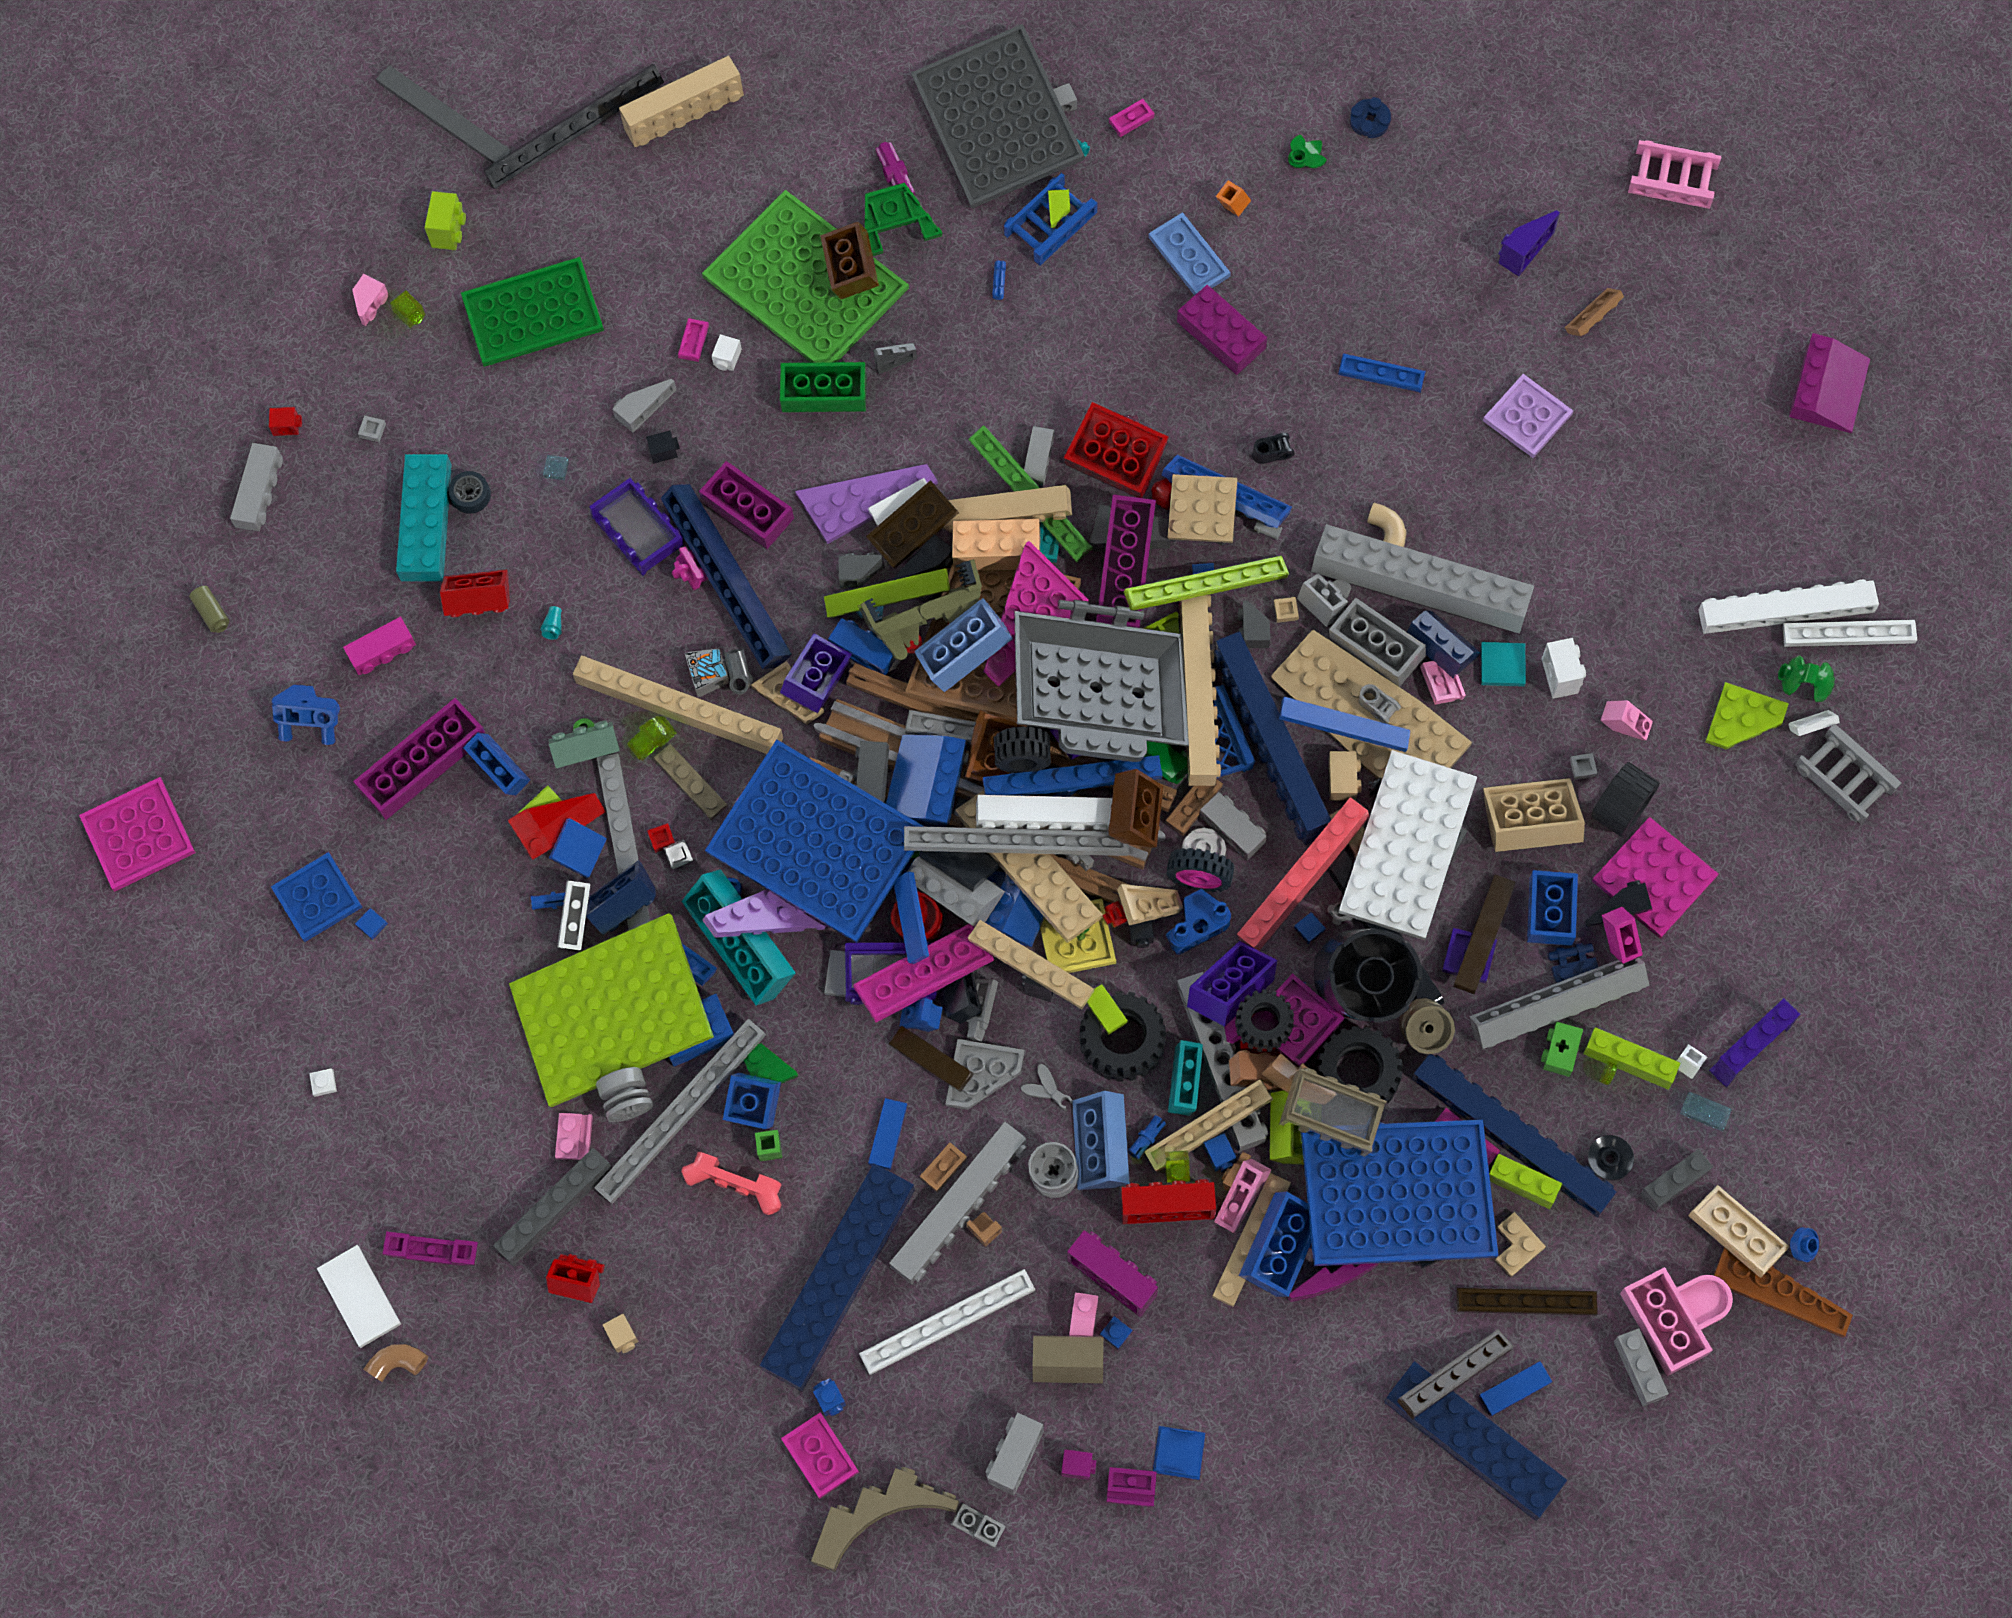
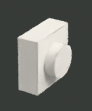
(323, 1082)

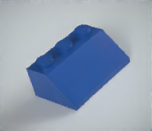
(1016, 915)

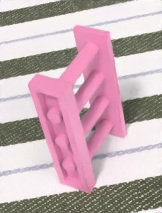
(1674, 192)

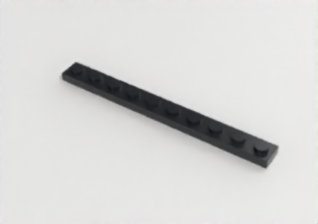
(573, 126)

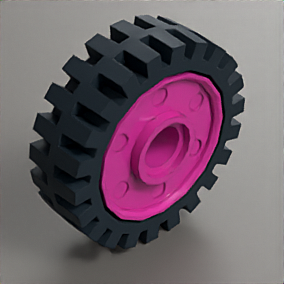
(1200, 870)

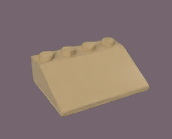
(1533, 815)

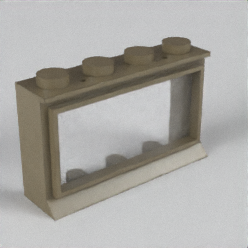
(1333, 1110)

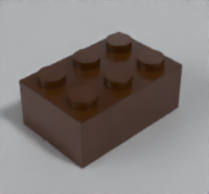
(849, 260)

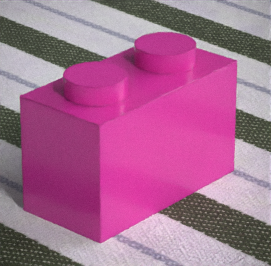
(1622, 935)

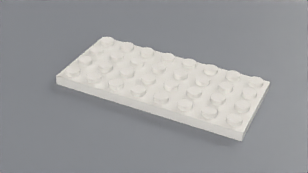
(1408, 845)

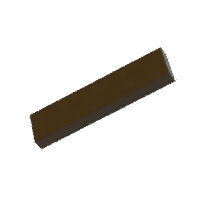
(931, 1058)

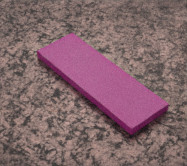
(907, 983)

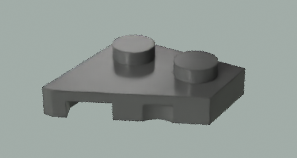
(893, 356)

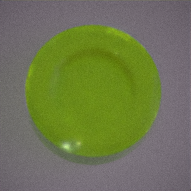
(1608, 1073)

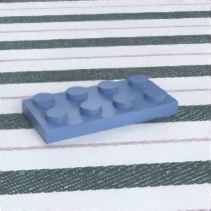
(1189, 254)

